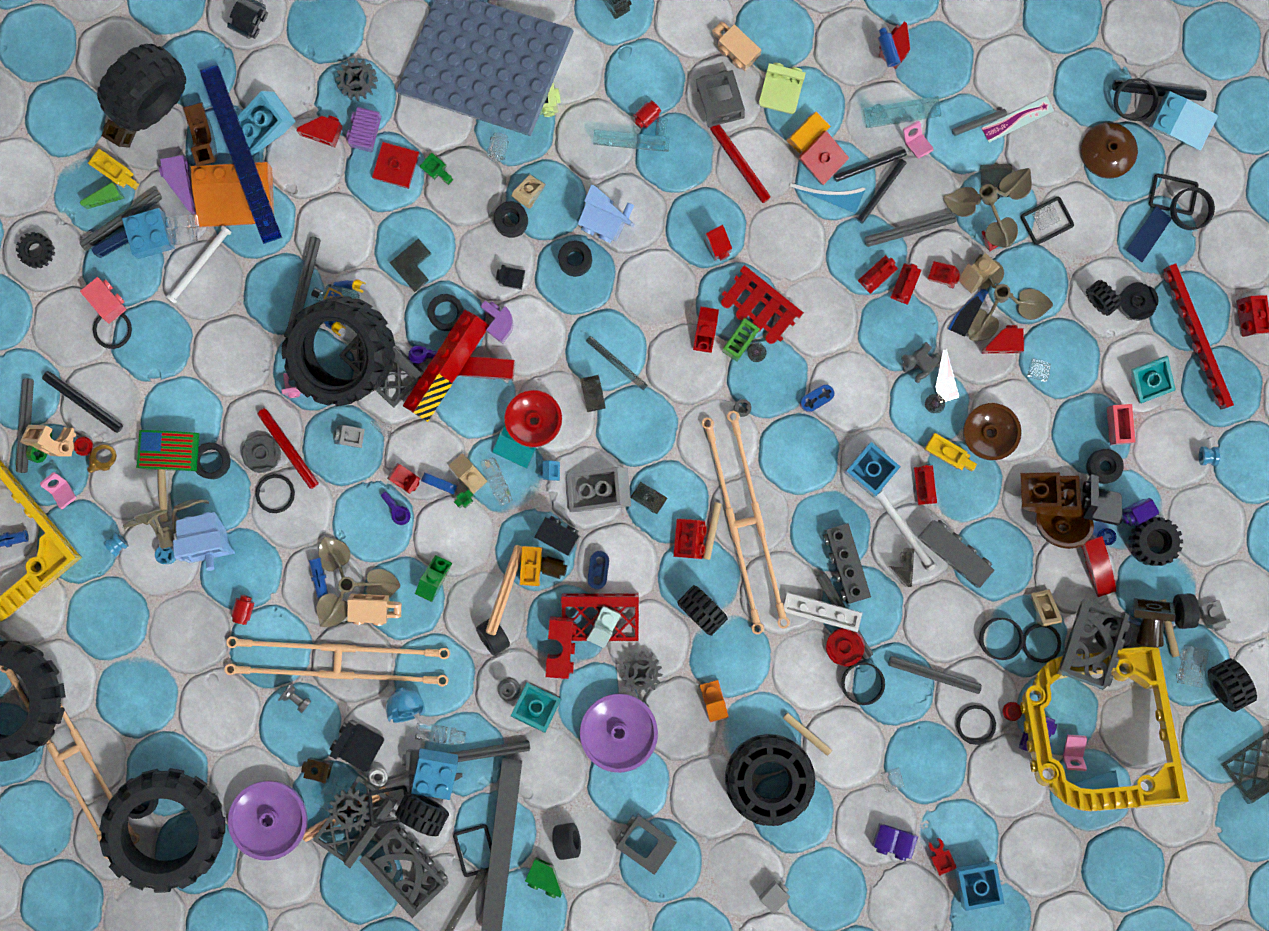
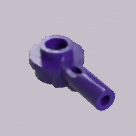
(419, 354)
(400, 514)

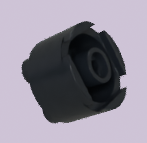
(246, 17)

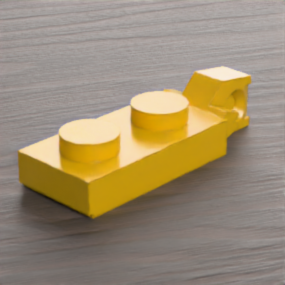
(112, 169)
(949, 453)

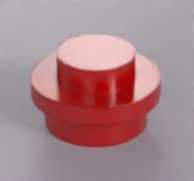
(83, 446)
(1011, 711)

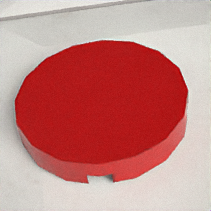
(845, 647)

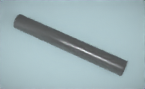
(979, 122)

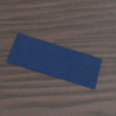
(1149, 234)

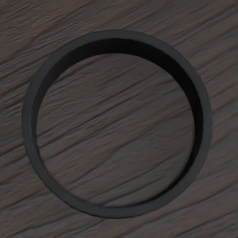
(1154, 104)
(1211, 208)
(1021, 638)
(882, 683)

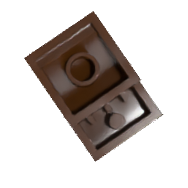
(1051, 494)

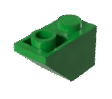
(433, 578)
(543, 876)

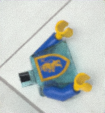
(339, 288)

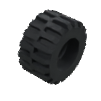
(1171, 542)
(702, 610)
(1232, 685)
(422, 814)

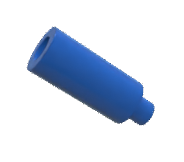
(888, 48)

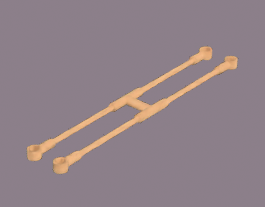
(756, 519)
(336, 673)
(58, 758)

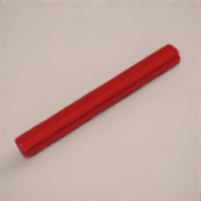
(740, 163)
(287, 448)

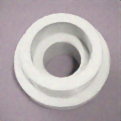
(371, 777)

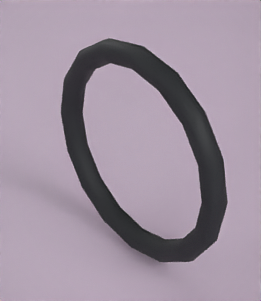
(117, 345)
(258, 492)
(1046, 659)
(992, 719)

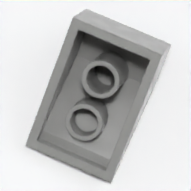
(599, 489)

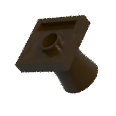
(1153, 616)

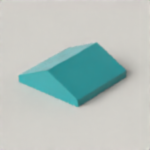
(1152, 379)
(513, 451)
(535, 707)

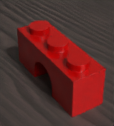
(560, 664)

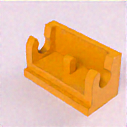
(808, 132)
(530, 566)

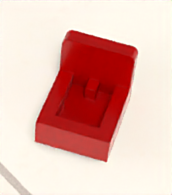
(404, 478)

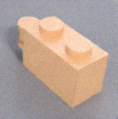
(736, 46)
(372, 609)

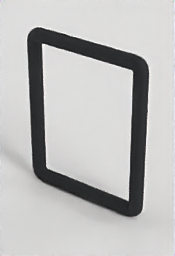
(1173, 179)
(1053, 234)
(371, 805)
(459, 851)

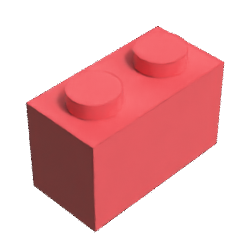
(103, 300)
(1121, 424)

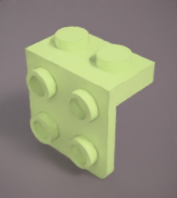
(782, 88)
(550, 108)

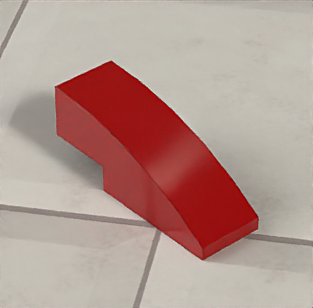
(489, 368)
(1099, 566)

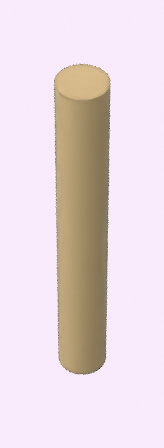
(162, 494)
(712, 530)
(1171, 637)
(807, 734)

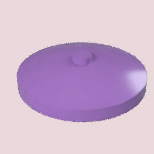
(618, 733)
(267, 820)

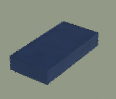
(110, 244)

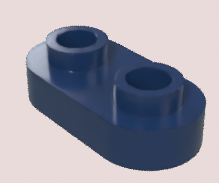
(598, 570)

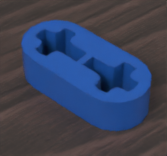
(814, 394)
(439, 483)

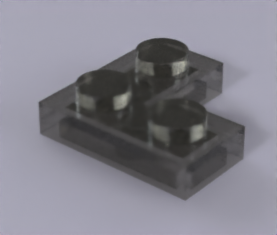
(407, 264)

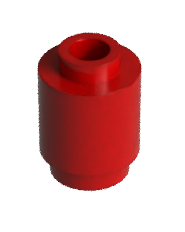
(647, 114)
(242, 610)

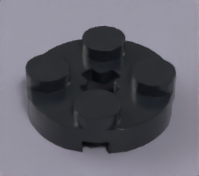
(1143, 292)

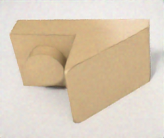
(528, 191)
(978, 273)
(468, 473)
(1046, 608)

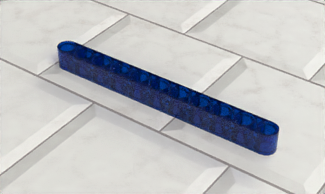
(240, 154)

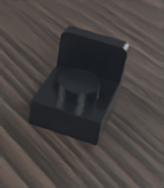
(510, 277)

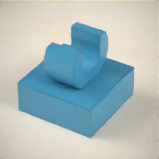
(551, 470)

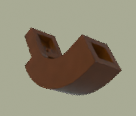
(204, 144)

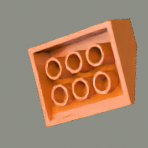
(220, 195)

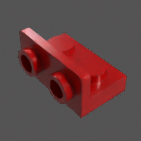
(1253, 315)
(689, 538)

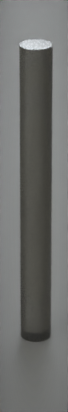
(617, 363)
(466, 900)

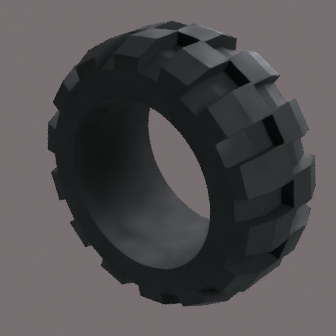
(44, 697)
(153, 873)

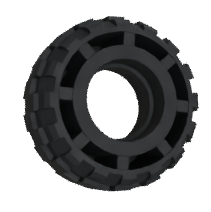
(141, 87)
(759, 751)

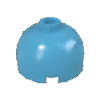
(403, 705)

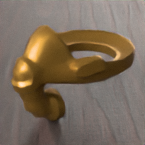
(95, 465)

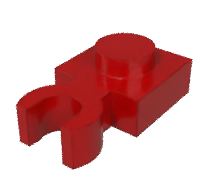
(942, 859)

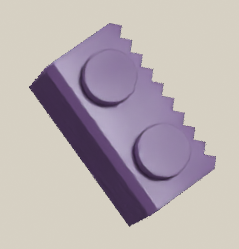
(364, 129)

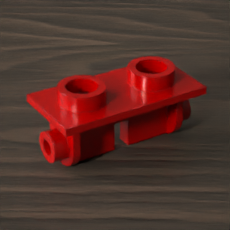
(878, 274)
(906, 283)
(925, 485)

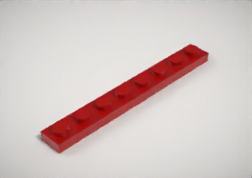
(1200, 343)

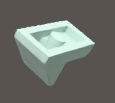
(603, 626)

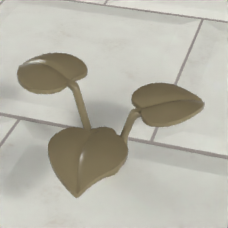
(1004, 231)
(1032, 306)
(164, 534)
(334, 610)

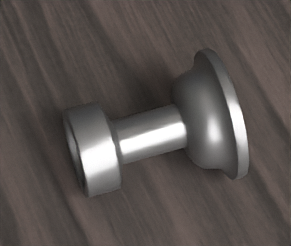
(509, 689)
(289, 694)

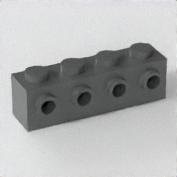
(955, 553)
(847, 564)

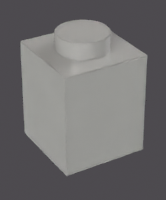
(775, 896)

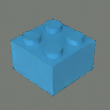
(147, 233)
(872, 469)
(434, 774)
(979, 885)

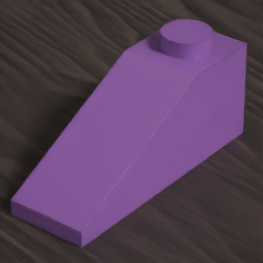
(177, 175)

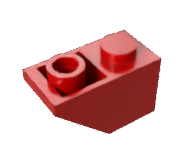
(901, 41)
(706, 329)

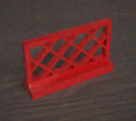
(598, 600)

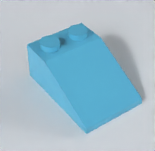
(264, 120)
(1183, 120)

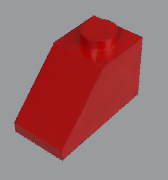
(322, 130)
(718, 243)
(1007, 341)

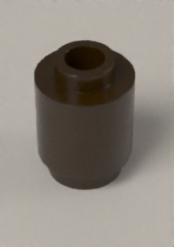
(553, 567)

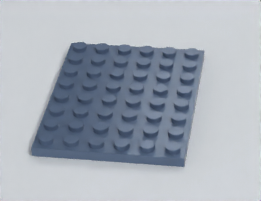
(485, 62)

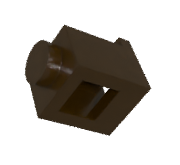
(117, 135)
(324, 769)

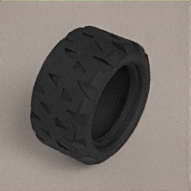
(305, 369)

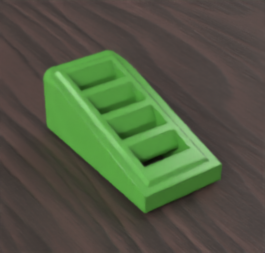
(105, 195)
(732, 354)

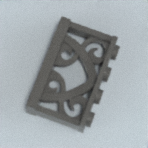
(1070, 657)
(377, 866)

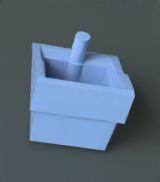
(602, 217)
(201, 539)

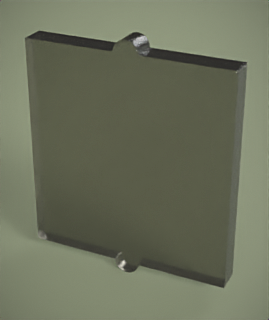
(994, 174)

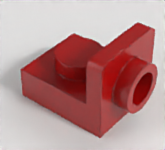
(944, 274)

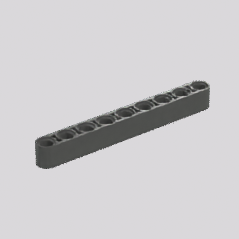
(501, 845)

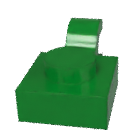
(435, 167)
(464, 499)

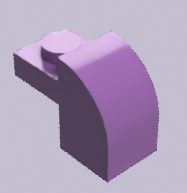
(502, 323)

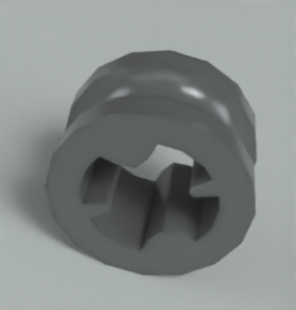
(748, 408)

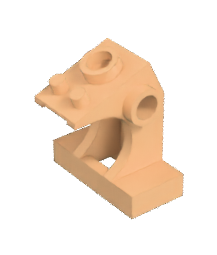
(39, 438)

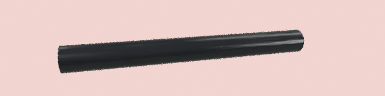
(870, 165)
(881, 191)

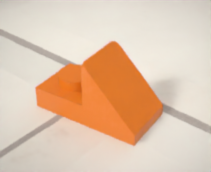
(714, 700)

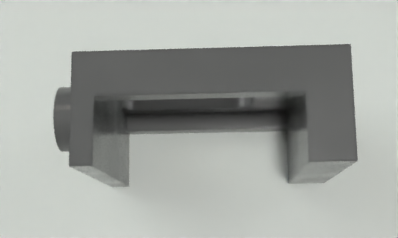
(724, 110)
(658, 854)

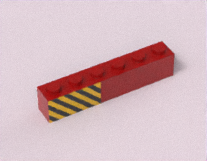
(446, 365)

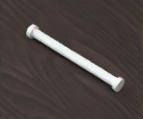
(198, 264)
(905, 530)

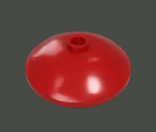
(528, 406)

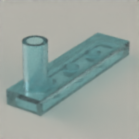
(902, 112)
(636, 141)

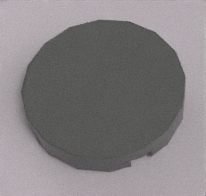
(261, 453)

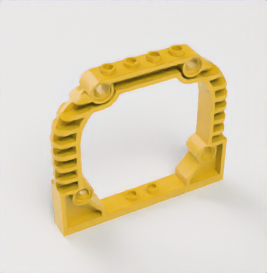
(54, 552)
(1164, 788)

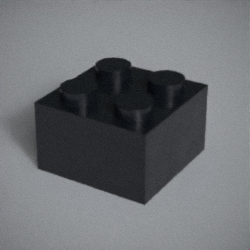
(557, 536)

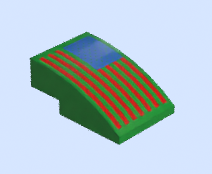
(167, 450)

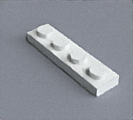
(822, 612)

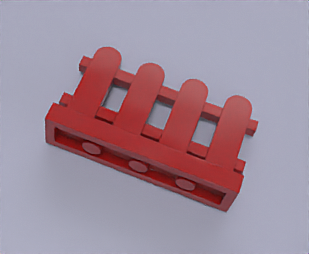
(755, 297)

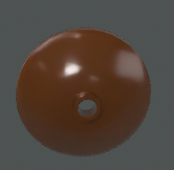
(1099, 156)
(1002, 423)
(1075, 531)

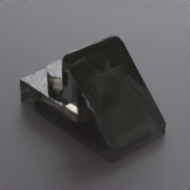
(618, 7)
(593, 393)
(648, 498)
(905, 573)

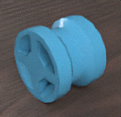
(1209, 456)
(116, 544)
(161, 555)

